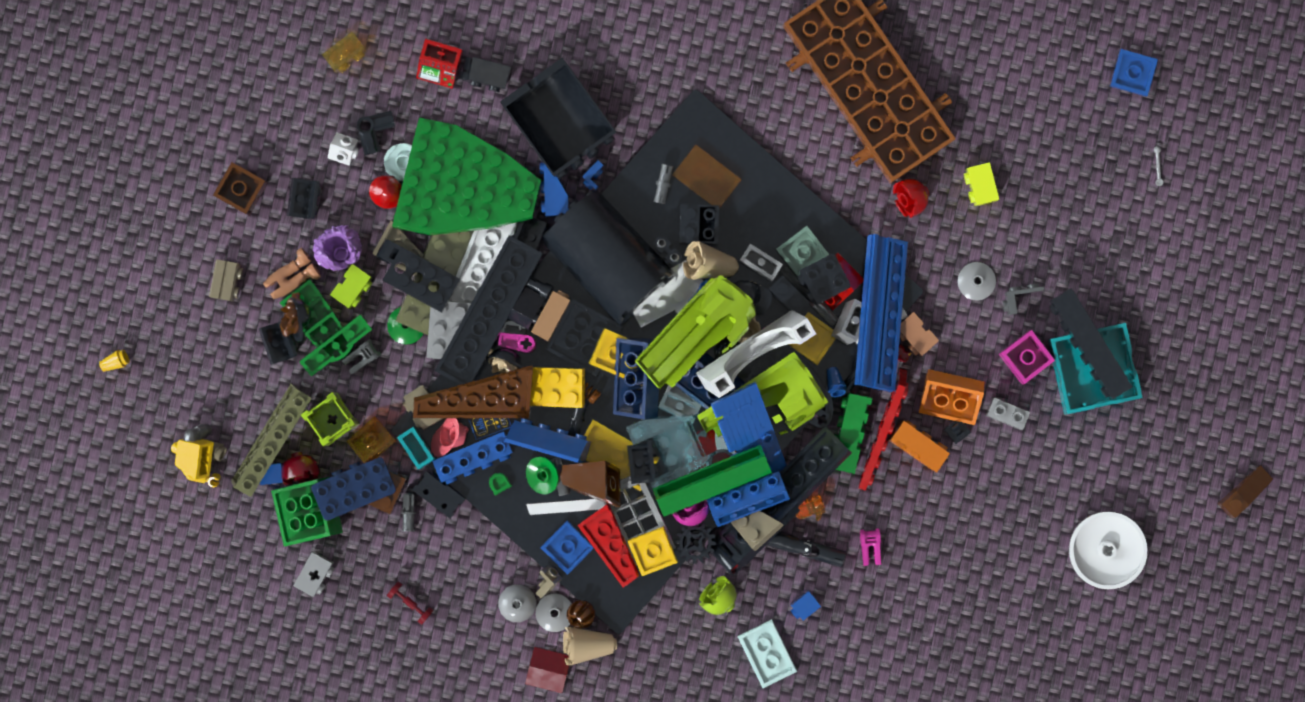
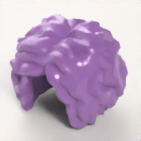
(337, 248)

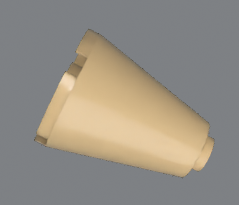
(707, 262)
(586, 645)

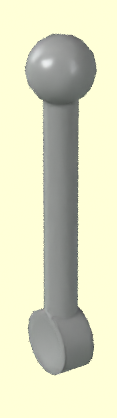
(1159, 182)

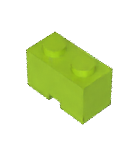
(352, 287)

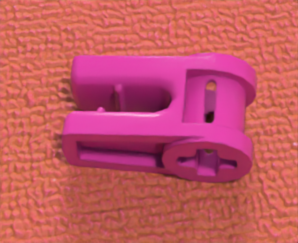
(514, 342)
(866, 542)

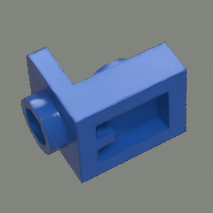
(595, 171)

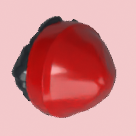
(385, 191)

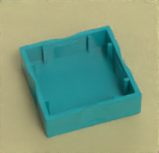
(1073, 377)

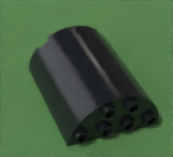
(559, 119)

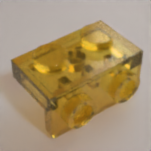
(344, 53)

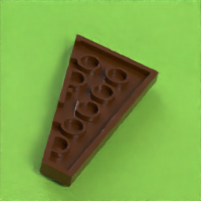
(492, 397)

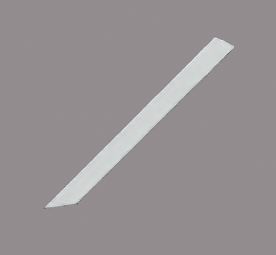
(565, 506)

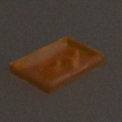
(706, 177)

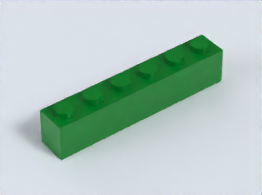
(712, 480)

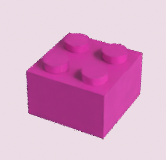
(1026, 357)

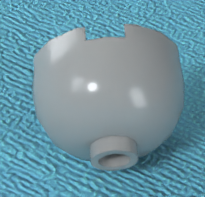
(513, 595)

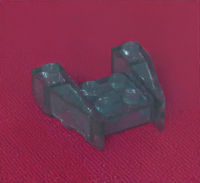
(675, 442)

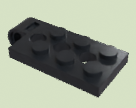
(395, 254)

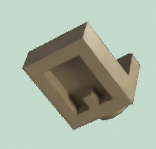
(551, 579)

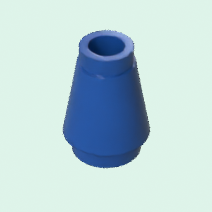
(835, 382)

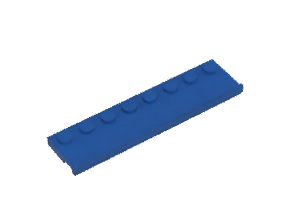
(881, 313)

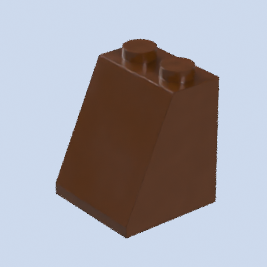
(594, 479)

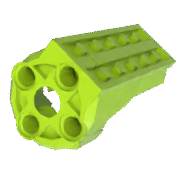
(706, 319)
(783, 384)

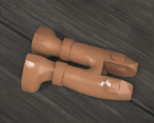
(284, 272)

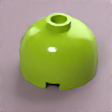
(719, 597)

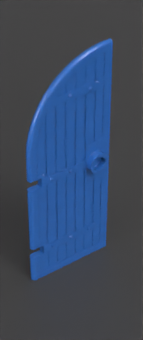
(748, 425)

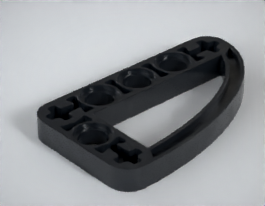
(757, 369)

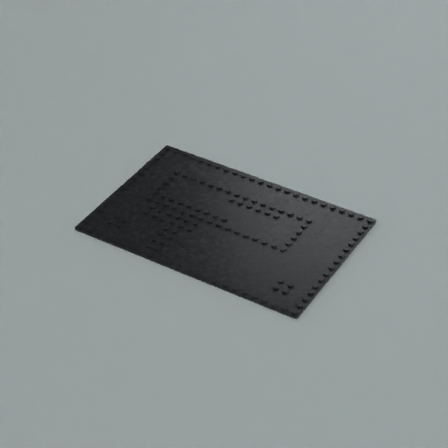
(760, 211)

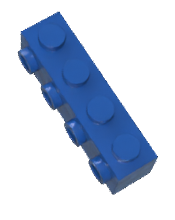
(472, 457)
(748, 499)

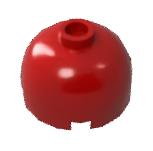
(911, 197)

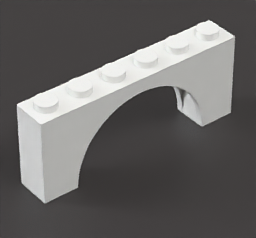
(788, 329)

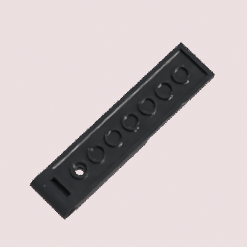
(801, 479)

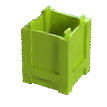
(319, 418)

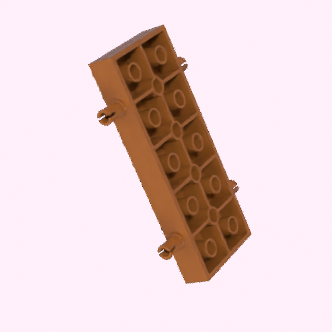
(869, 84)

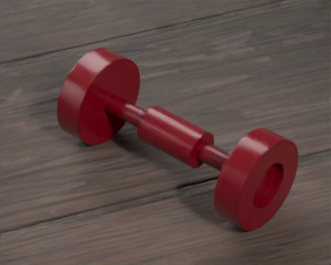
(409, 602)

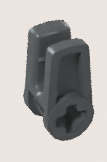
(369, 355)

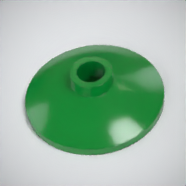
(398, 333)
(536, 476)

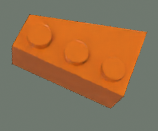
(919, 445)

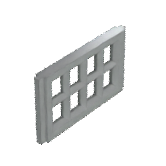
(625, 484)

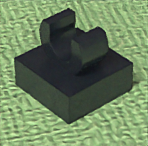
(957, 431)

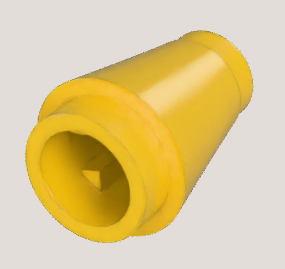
(116, 360)

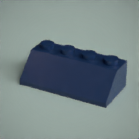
(694, 388)
(629, 395)

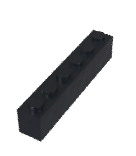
(1090, 343)

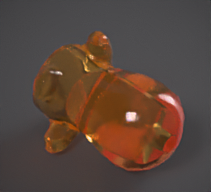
(811, 507)

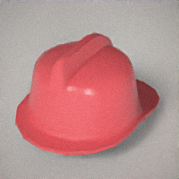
(448, 436)

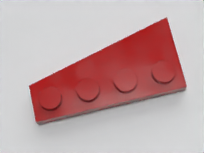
(606, 538)

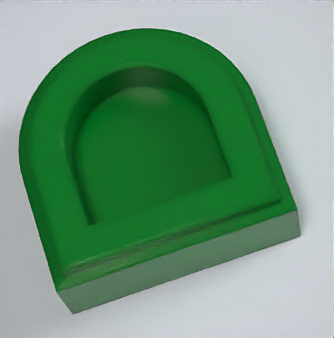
(499, 482)

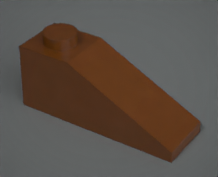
(1245, 492)

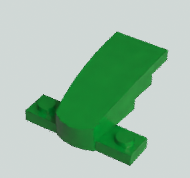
(326, 330)

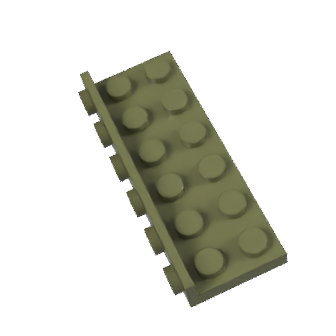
(270, 440)

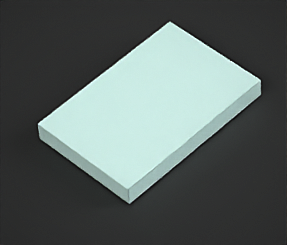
(767, 653)

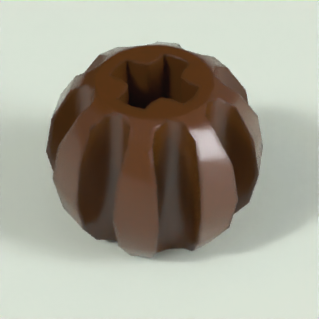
(580, 614)

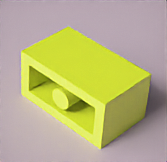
(981, 184)

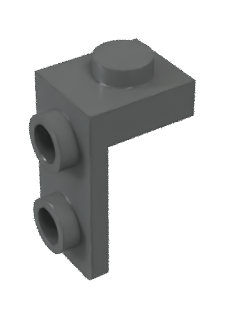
(1009, 303)

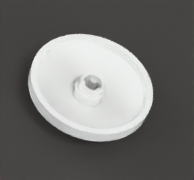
(1108, 550)

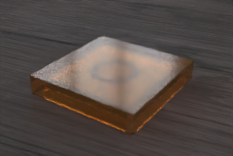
(371, 440)

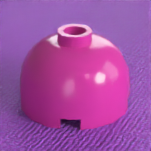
(692, 515)

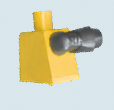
(195, 455)

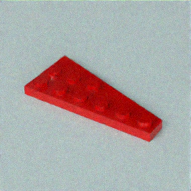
(886, 427)

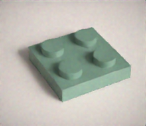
(802, 250)

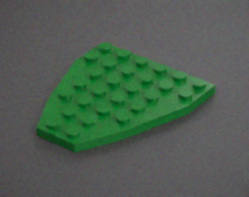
(461, 184)

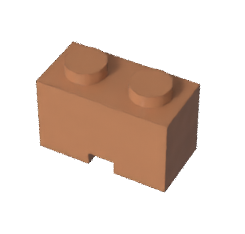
(916, 336)

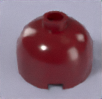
(299, 469)

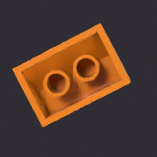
(951, 397)

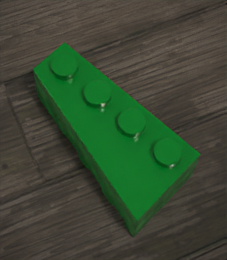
(852, 428)

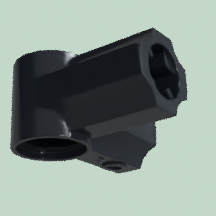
(369, 138)

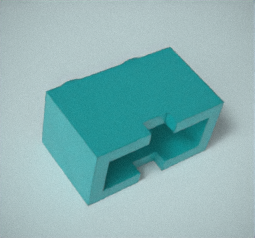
(416, 448)

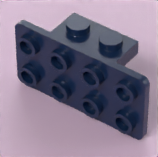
(353, 488)

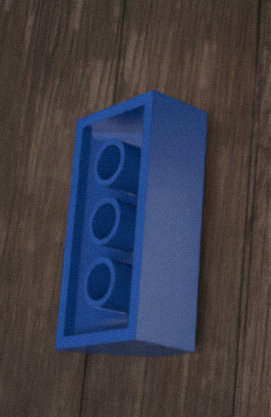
(548, 441)

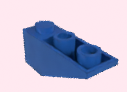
(555, 196)

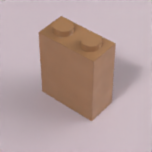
(551, 315)

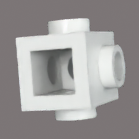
(343, 149)

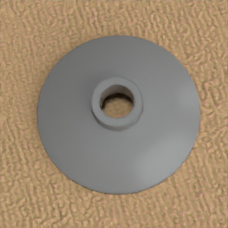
(966, 281)
(544, 608)

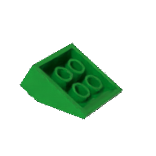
(300, 514)

